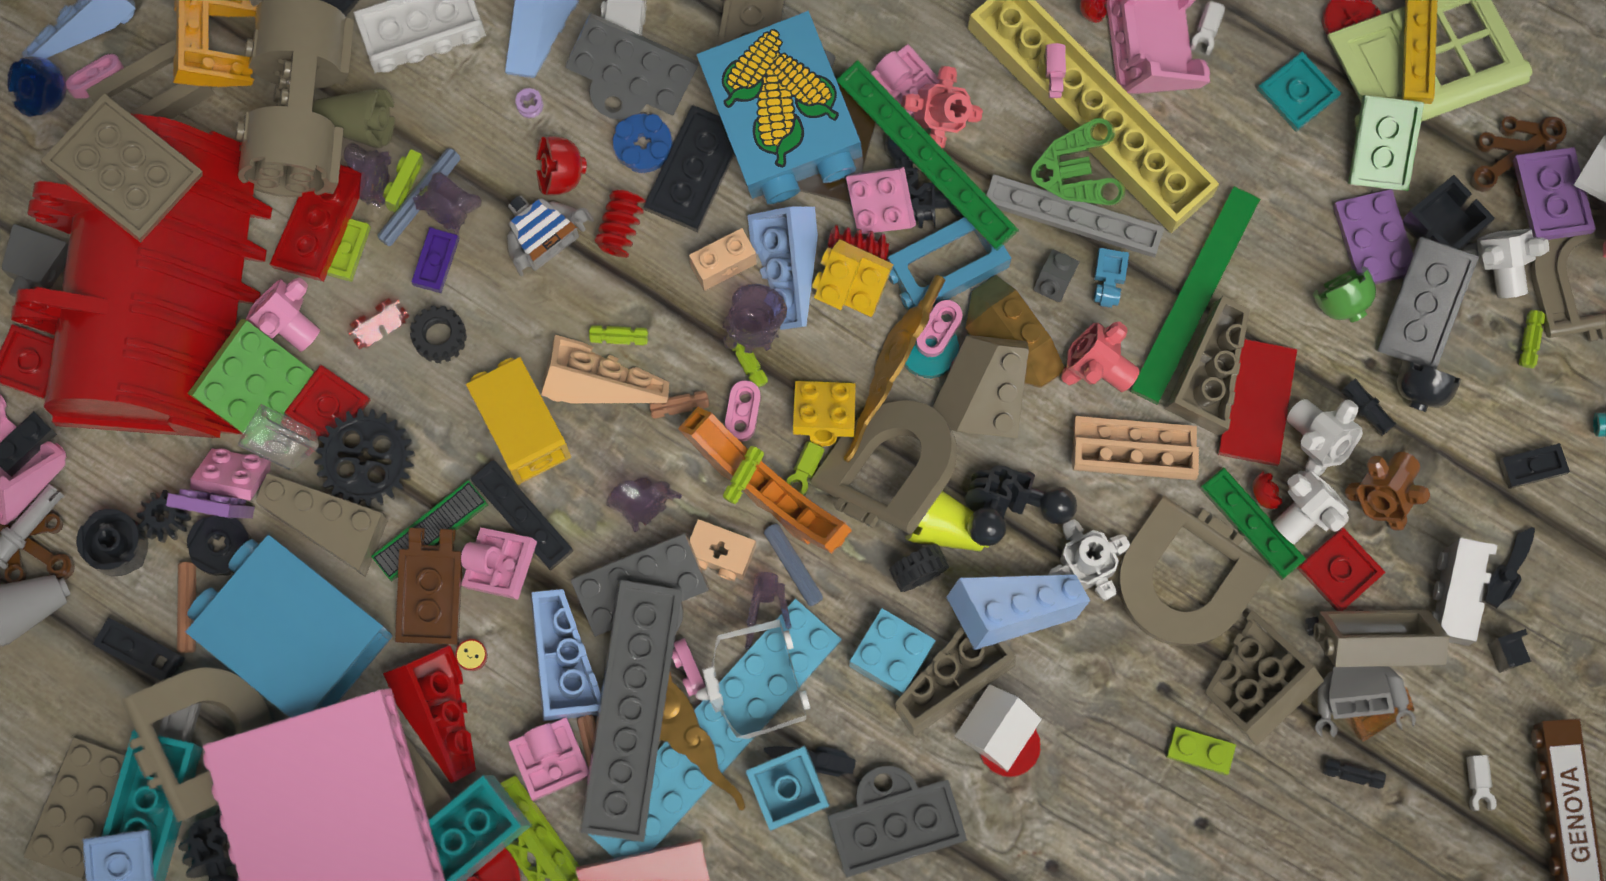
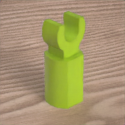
(806, 465)

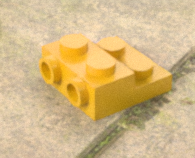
(851, 278)

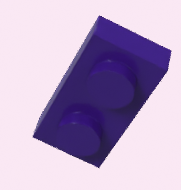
(435, 260)

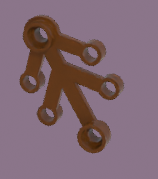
(1518, 147)
(40, 553)

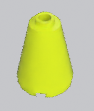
(945, 525)

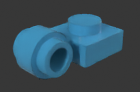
(1111, 269)

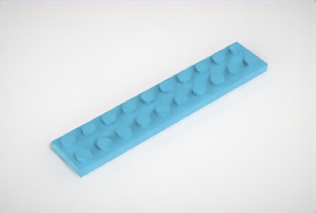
(751, 698)

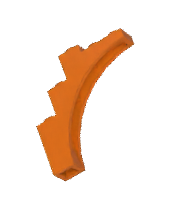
(766, 489)

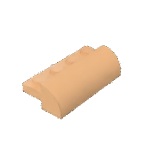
(1135, 448)

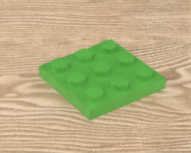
(248, 373)

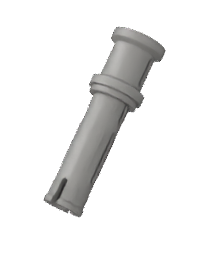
(13, 538)

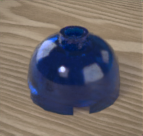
(36, 85)

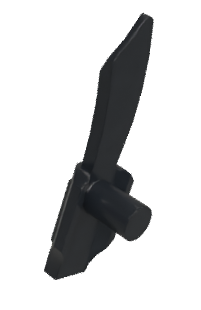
(1506, 579)
(825, 760)

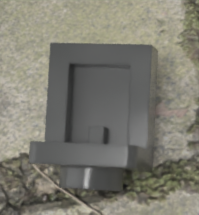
(1056, 275)

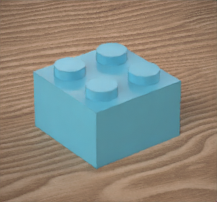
(891, 653)
(787, 788)

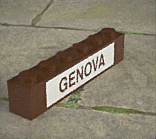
(1567, 801)

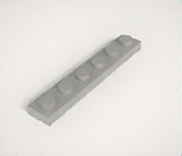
(1075, 216)

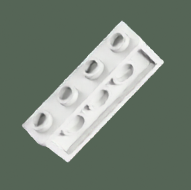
(414, 29)

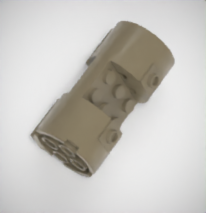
(299, 50)

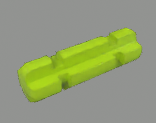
(618, 335)
(1532, 339)
(750, 366)
(743, 474)

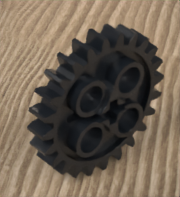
(370, 431)

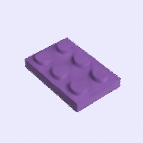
(1549, 195)
(1374, 235)
(210, 504)

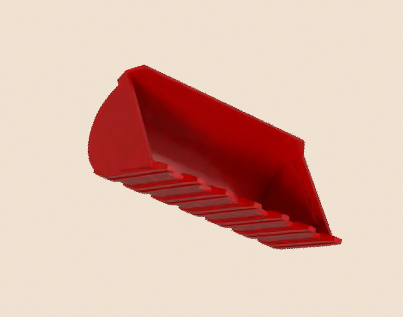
(149, 313)

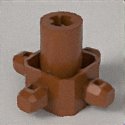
(1389, 489)

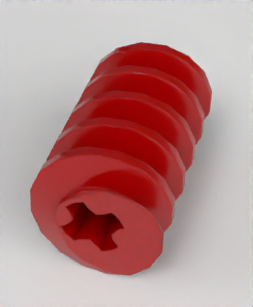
(618, 222)
(878, 248)

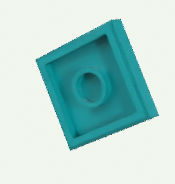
(1299, 91)

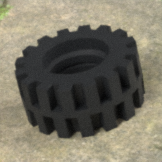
(433, 317)
(919, 567)

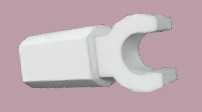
(1208, 25)
(1480, 781)

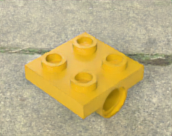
(824, 411)

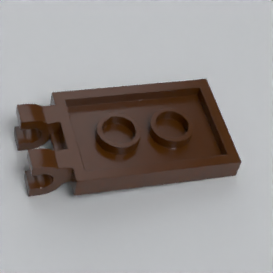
(429, 590)

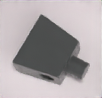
(33, 259)

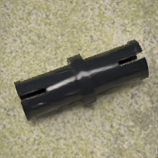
(1369, 407)

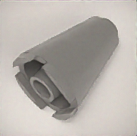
(28, 603)

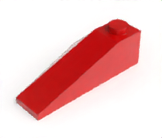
(432, 704)

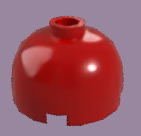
(559, 165)

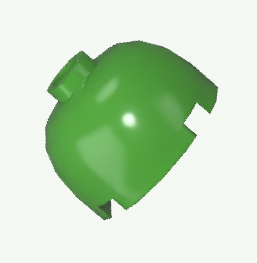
(1347, 295)

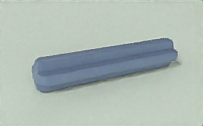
(793, 565)

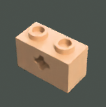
(723, 259)
(736, 547)

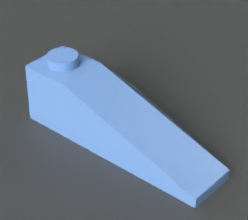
(79, 24)
(533, 33)
(787, 253)

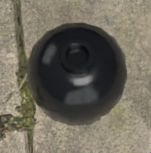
(1425, 386)

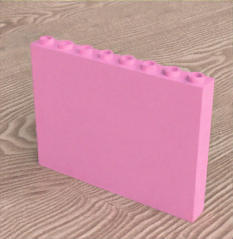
(324, 797)

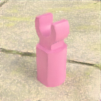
(1055, 68)

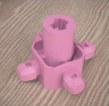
(279, 313)

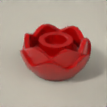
(1093, 10)
(1266, 491)

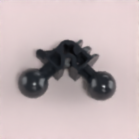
(932, 199)
(1015, 489)
(207, 858)

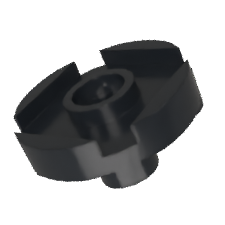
(203, 534)

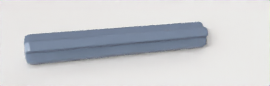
(407, 210)

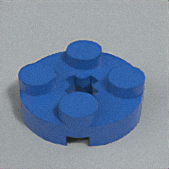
(650, 128)

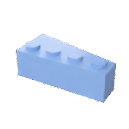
(1014, 605)
(564, 670)

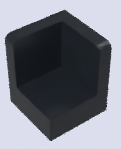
(1509, 651)

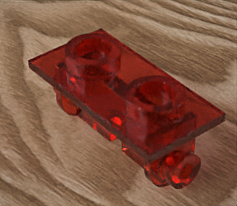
(367, 328)

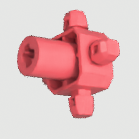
(942, 106)
(1098, 356)

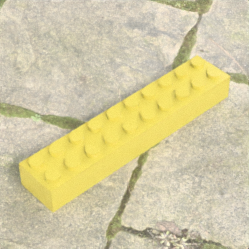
(1141, 152)

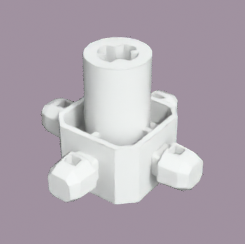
(1507, 254)
(1326, 435)
(1314, 504)
(1091, 571)

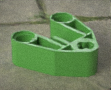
(1074, 142)

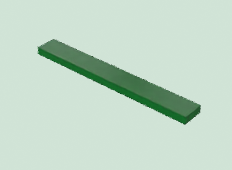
(927, 155)
(1195, 295)

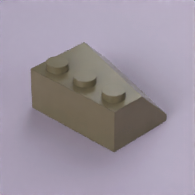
(985, 387)
(1261, 680)

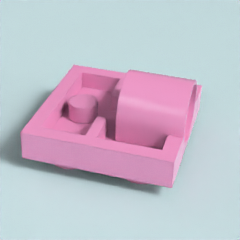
(904, 73)
(881, 200)
(230, 474)
(497, 562)
(549, 758)

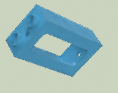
(955, 282)

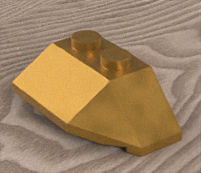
(1001, 313)

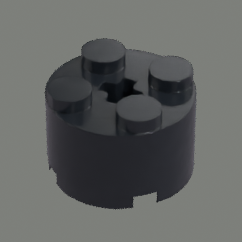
(99, 532)

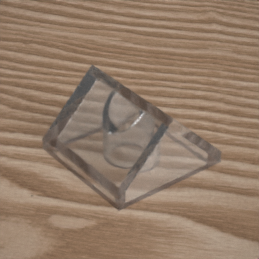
(278, 438)

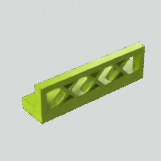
(540, 839)

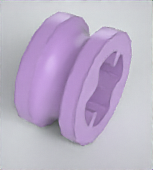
(527, 94)

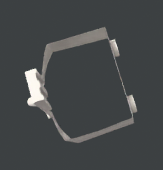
(712, 689)

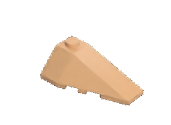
(582, 376)

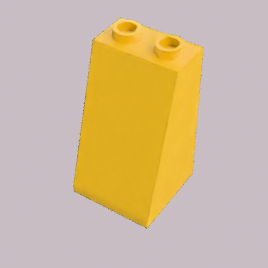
(518, 420)

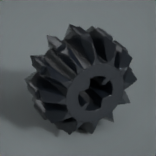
(157, 528)

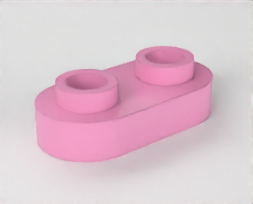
(92, 74)
(938, 329)
(743, 412)
(683, 657)

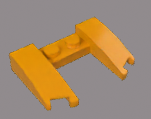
(193, 61)

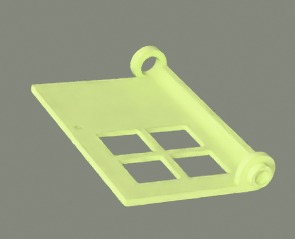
(1375, 52)

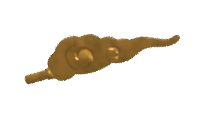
(893, 358)
(685, 736)

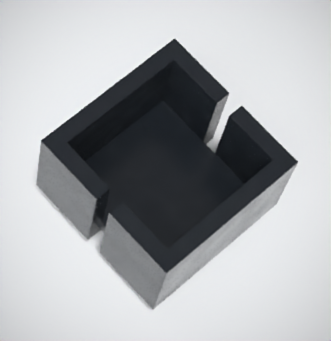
(1443, 220)

